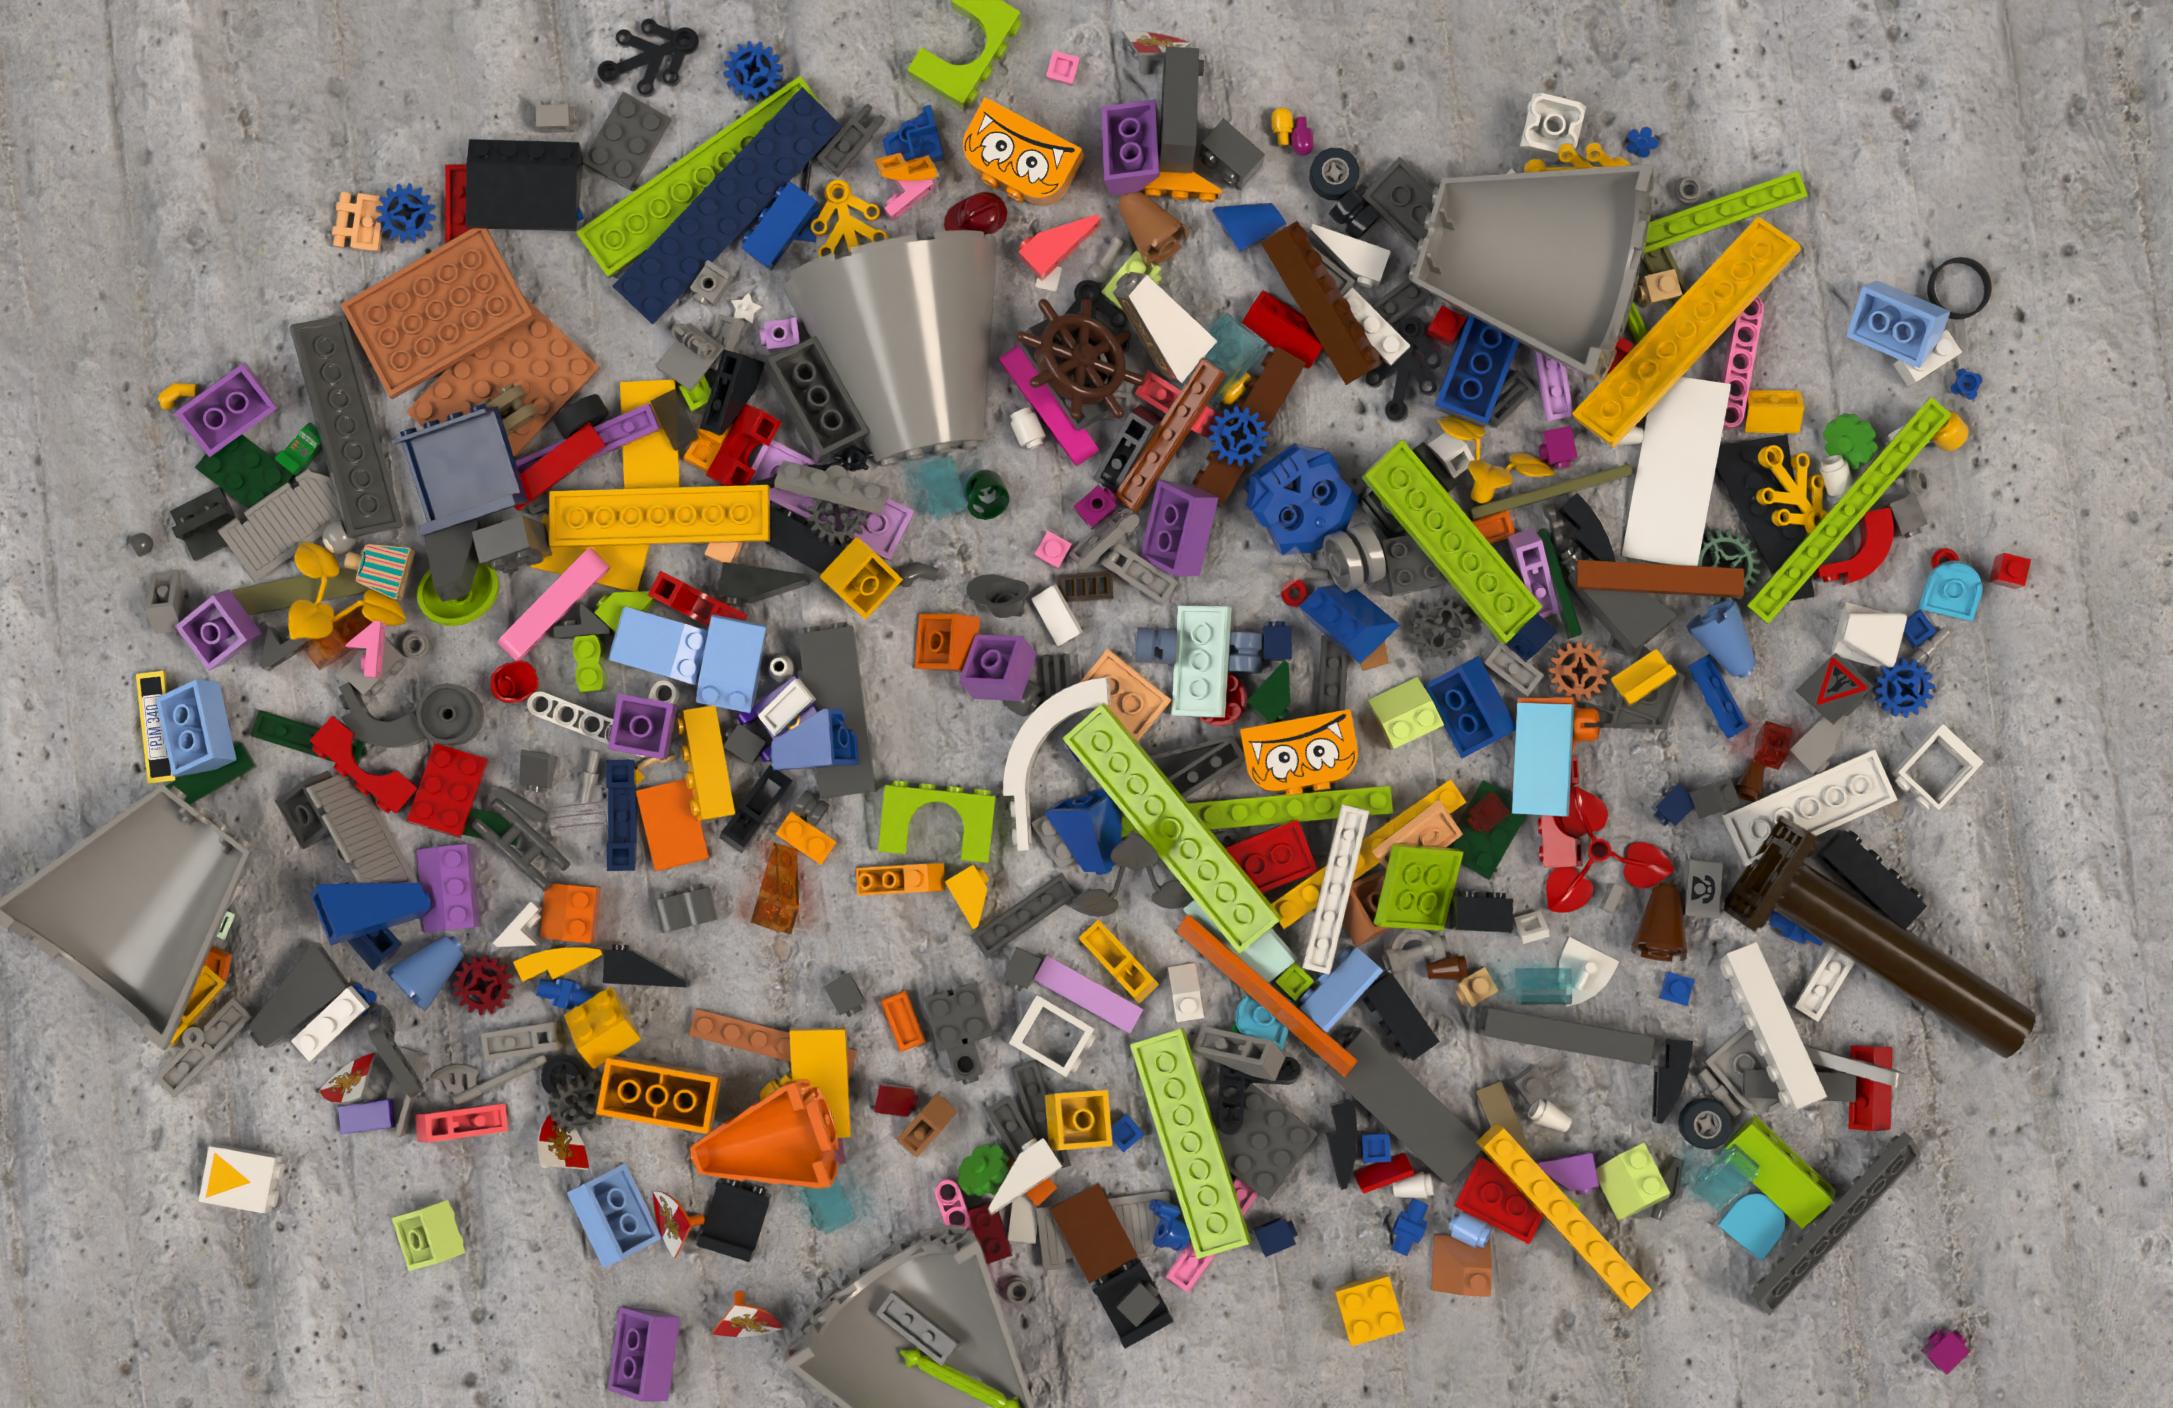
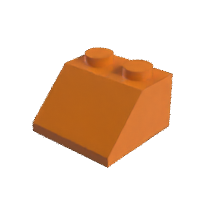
(944, 641)
(570, 913)

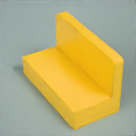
(1774, 411)
(1643, 677)

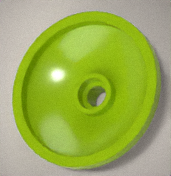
(464, 608)

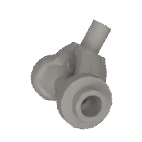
(1431, 946)

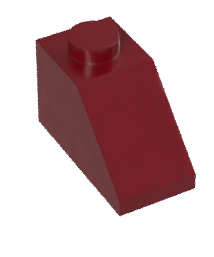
(896, 1099)

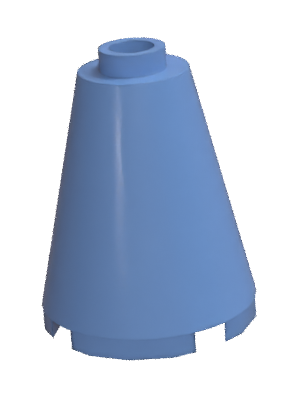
(1725, 637)
(427, 970)

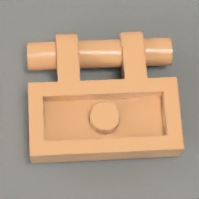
(366, 232)

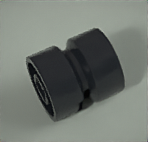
(1354, 214)

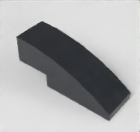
(1590, 532)
(755, 809)
(1670, 1079)
(1343, 1140)

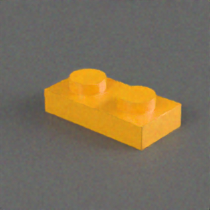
(806, 838)

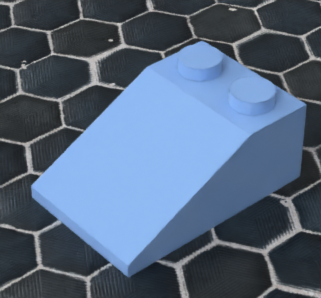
(658, 645)
(731, 664)

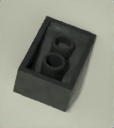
(1378, 511)
(752, 584)

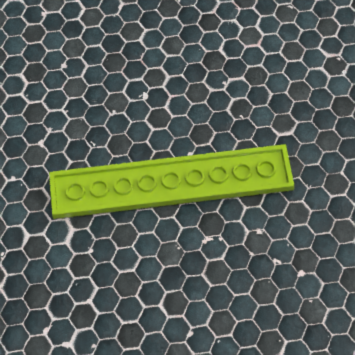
(640, 218)
(1172, 828)

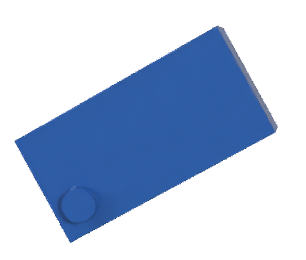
(1476, 372)

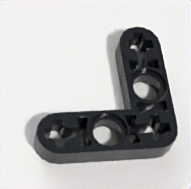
(1237, 1080)

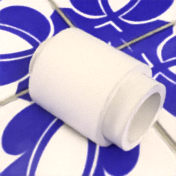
(1027, 428)
(1836, 475)

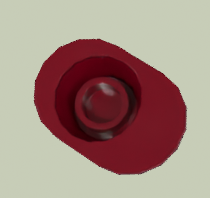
(977, 213)

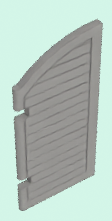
(282, 523)
(360, 832)
(1133, 1214)

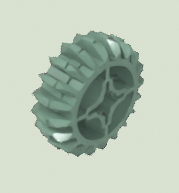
(1743, 555)

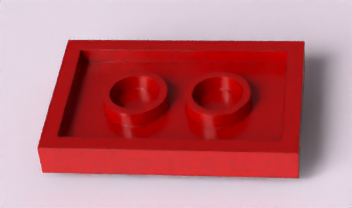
(447, 790)
(1274, 856)
(1498, 1201)

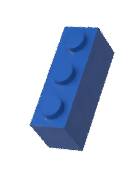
(779, 225)

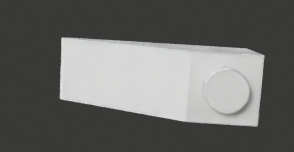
(1356, 257)
(1030, 1169)

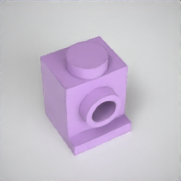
(791, 334)

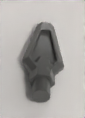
(1672, 1179)

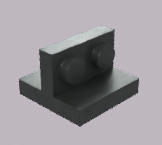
(199, 521)

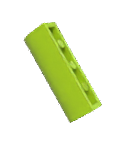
(1783, 1173)

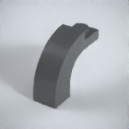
(392, 734)

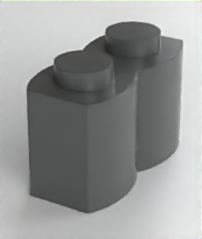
(686, 908)

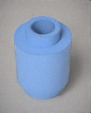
(1470, 1230)

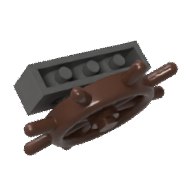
(1071, 366)

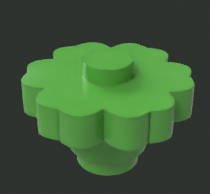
(1850, 439)
(983, 1170)

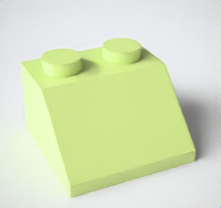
(1405, 713)
(1631, 1182)
(428, 1235)

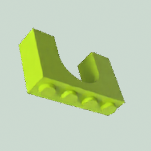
(960, 82)
(903, 802)

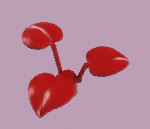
(1644, 862)

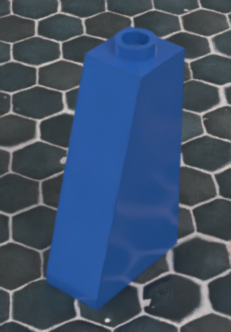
(367, 907)

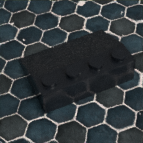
(523, 185)

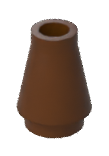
(1751, 782)
(1449, 968)

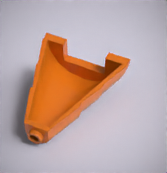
(774, 1141)

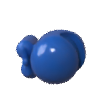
(1171, 1230)

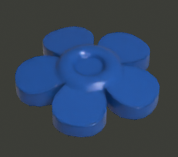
(1641, 141)

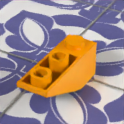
(1182, 186)
(900, 879)

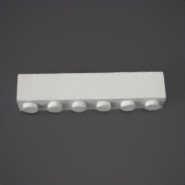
(1772, 1027)

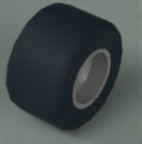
(1334, 164)
(1714, 1128)

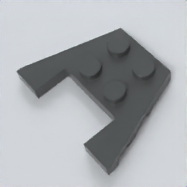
(1647, 713)

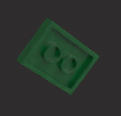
(245, 471)
(1481, 850)

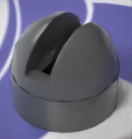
(141, 543)

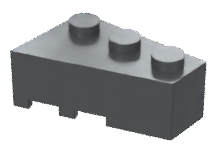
(1199, 764)

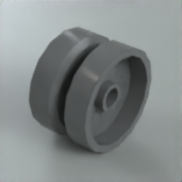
(444, 699)

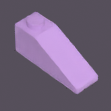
(1533, 569)

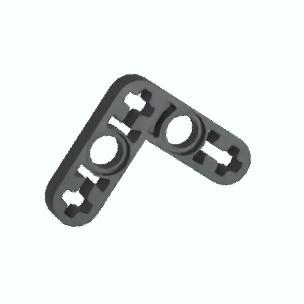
(382, 1034)

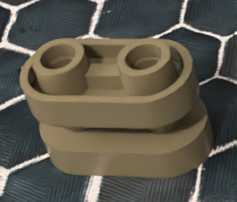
(512, 397)

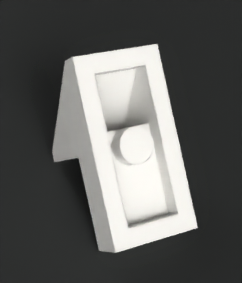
(515, 933)
(1185, 992)

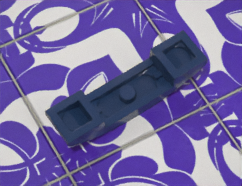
(621, 815)

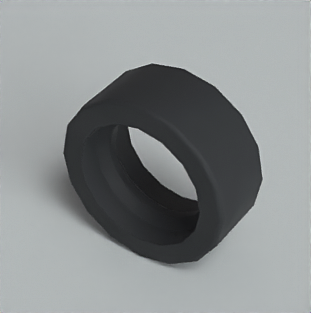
(577, 415)

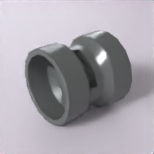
(808, 806)

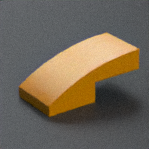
(897, 168)
(704, 450)

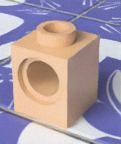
(723, 551)

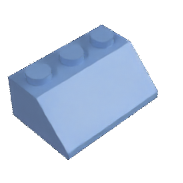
(1897, 323)
(195, 728)
(1340, 988)
(614, 1215)

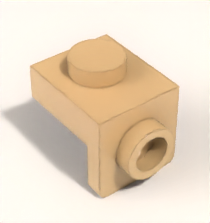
(1658, 288)

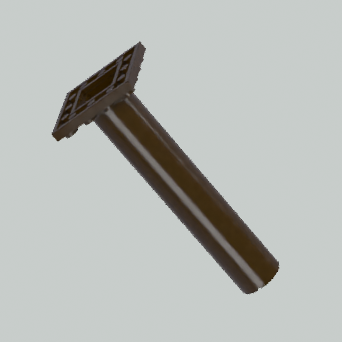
(1873, 940)

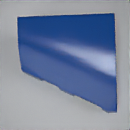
(916, 138)
(1249, 223)

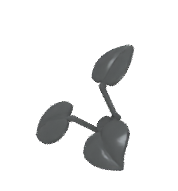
(1135, 854)

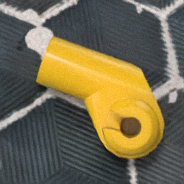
(175, 390)

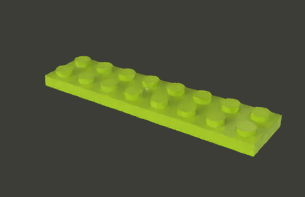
(1451, 541)
(1190, 1143)

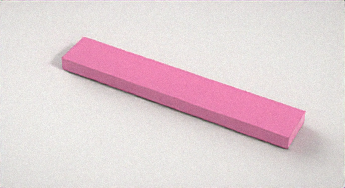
(1187, 1267)

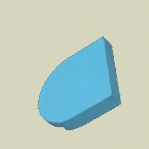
(1952, 590)
(1257, 1022)
(1754, 1223)

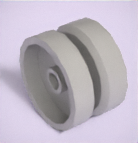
(1354, 557)

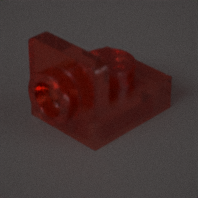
(1486, 813)

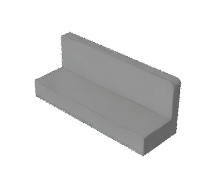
(402, 1103)

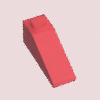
(1054, 245)
(1162, 396)
(461, 1122)

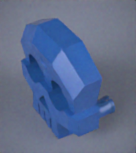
(1311, 514)

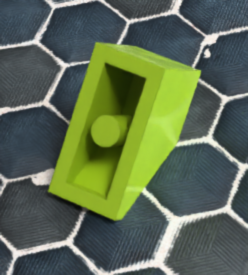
(611, 606)

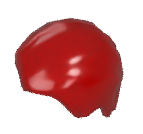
(514, 682)

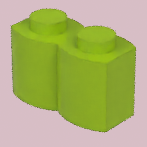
(590, 672)

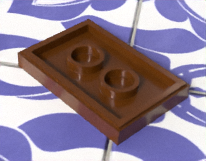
(1093, 1232)

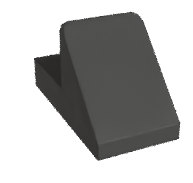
(590, 625)
(277, 651)

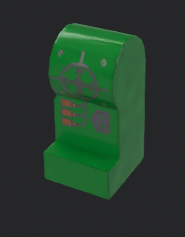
(301, 450)

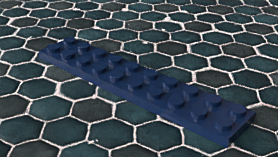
(727, 205)

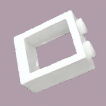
(1957, 749)
(1028, 1020)

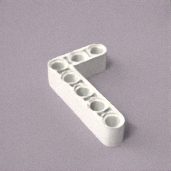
(582, 715)

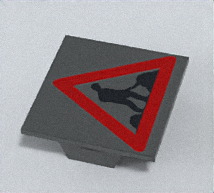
(1835, 689)

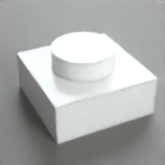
(1531, 927)

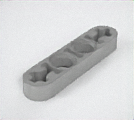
(1855, 1066)

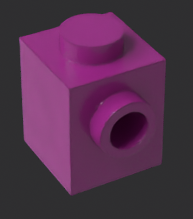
(1558, 447)
(1096, 506)
(1945, 1349)

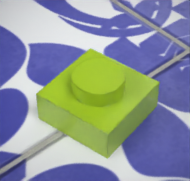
(698, 396)
(1294, 981)

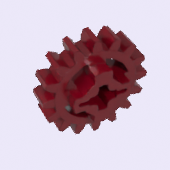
(488, 996)

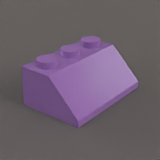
(1130, 146)
(226, 409)
(1179, 528)
(451, 884)
(643, 1354)

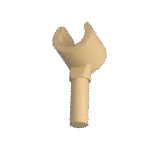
(651, 760)

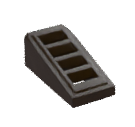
(1108, 586)

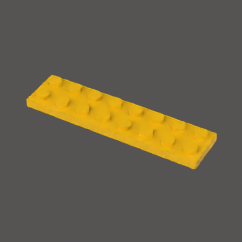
(659, 516)

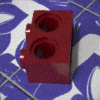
(990, 1232)

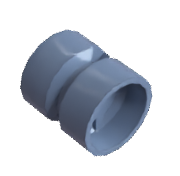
(1156, 645)
(1244, 653)

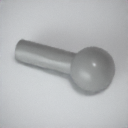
(1099, 271)

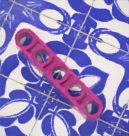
(1075, 443)

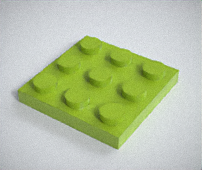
(1418, 887)

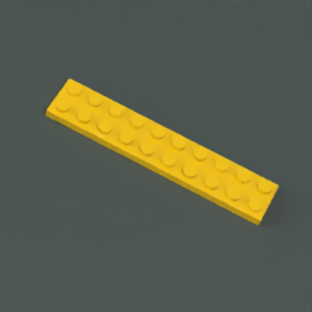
(1686, 331)

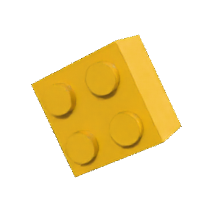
(861, 578)
(602, 1027)
(1078, 1120)
(1369, 1309)

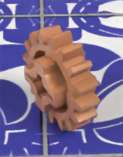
(1577, 684)

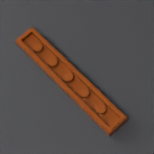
(1170, 434)
(1659, 579)

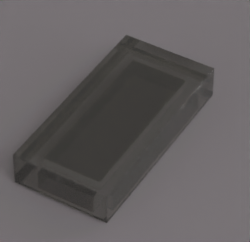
(674, 420)

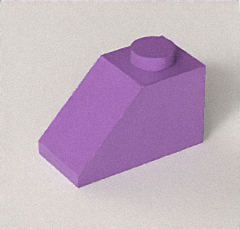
(1572, 1171)

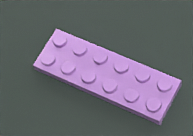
(881, 532)

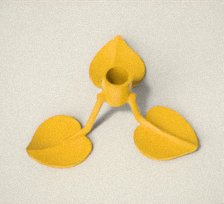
(1486, 475)
(316, 619)

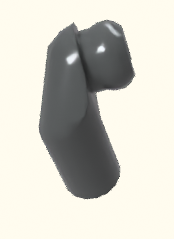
(915, 571)

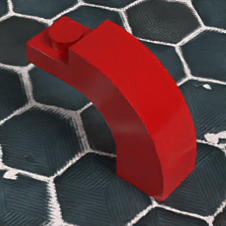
(1876, 540)
(690, 600)

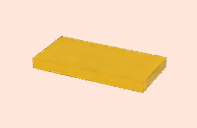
(651, 459)
(626, 562)
(823, 1059)

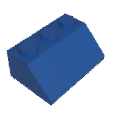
(1349, 620)
(1470, 707)

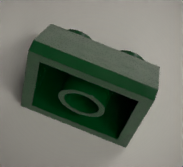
(1272, 696)

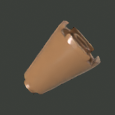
(1151, 227)

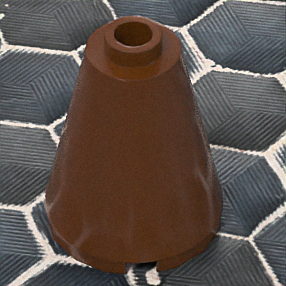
(1662, 926)

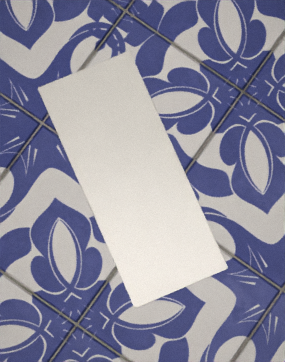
(1676, 473)

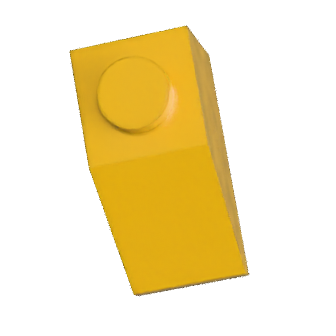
(970, 892)

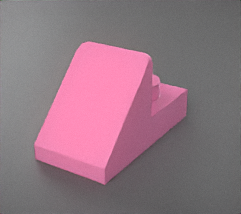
(913, 193)
(373, 641)

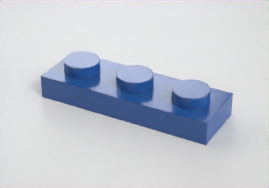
(1718, 696)

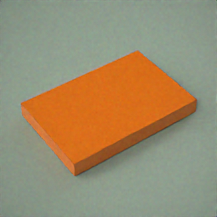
(670, 827)

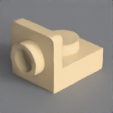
(1475, 988)

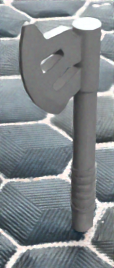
(474, 1089)

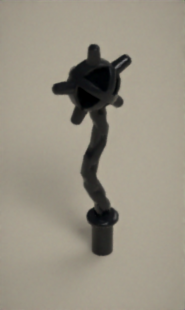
(851, 459)

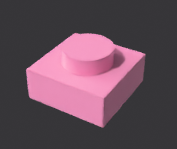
(1063, 68)
(1053, 549)

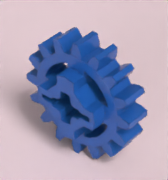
(741, 67)
(393, 216)
(1225, 433)
(1911, 680)

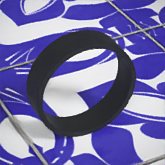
(1978, 268)

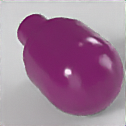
(1302, 137)

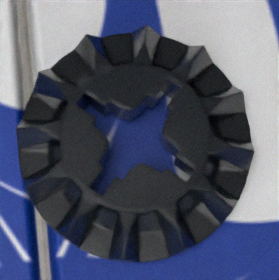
(555, 1066)

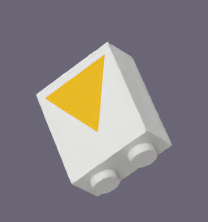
(241, 1178)

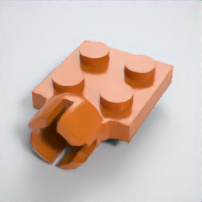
(1581, 716)

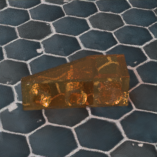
(331, 648)
(779, 891)

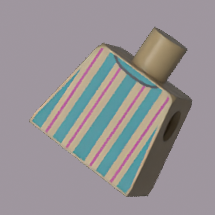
(382, 568)

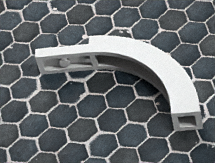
(1031, 737)

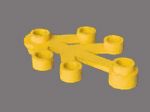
(1578, 161)
(846, 224)
(1796, 490)

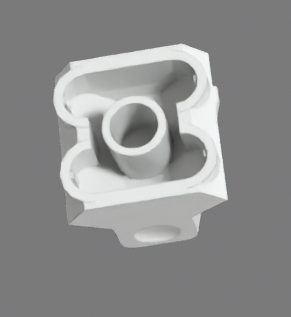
(1550, 124)
(1869, 635)

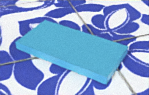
(1543, 759)

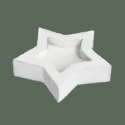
(746, 308)

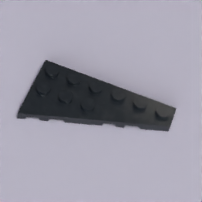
(1743, 477)

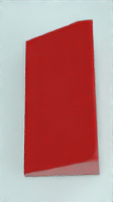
(1383, 1173)

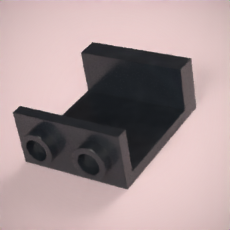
(735, 1219)
(1113, 1287)

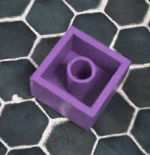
(218, 629)
(998, 667)
(642, 726)

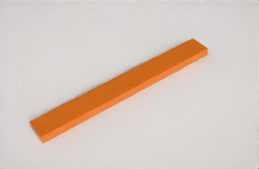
(1266, 995)

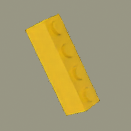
(705, 763)

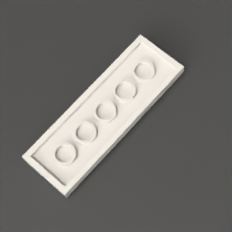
(1813, 803)

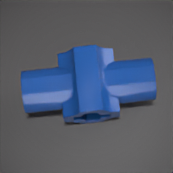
(1791, 930)
(563, 992)
(1409, 1227)

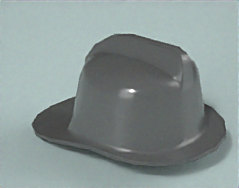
(1000, 594)

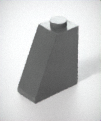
(453, 559)

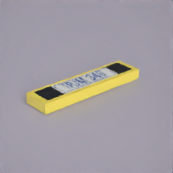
(149, 687)

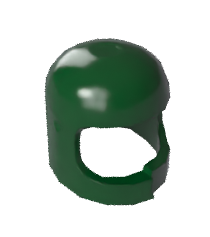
(979, 481)

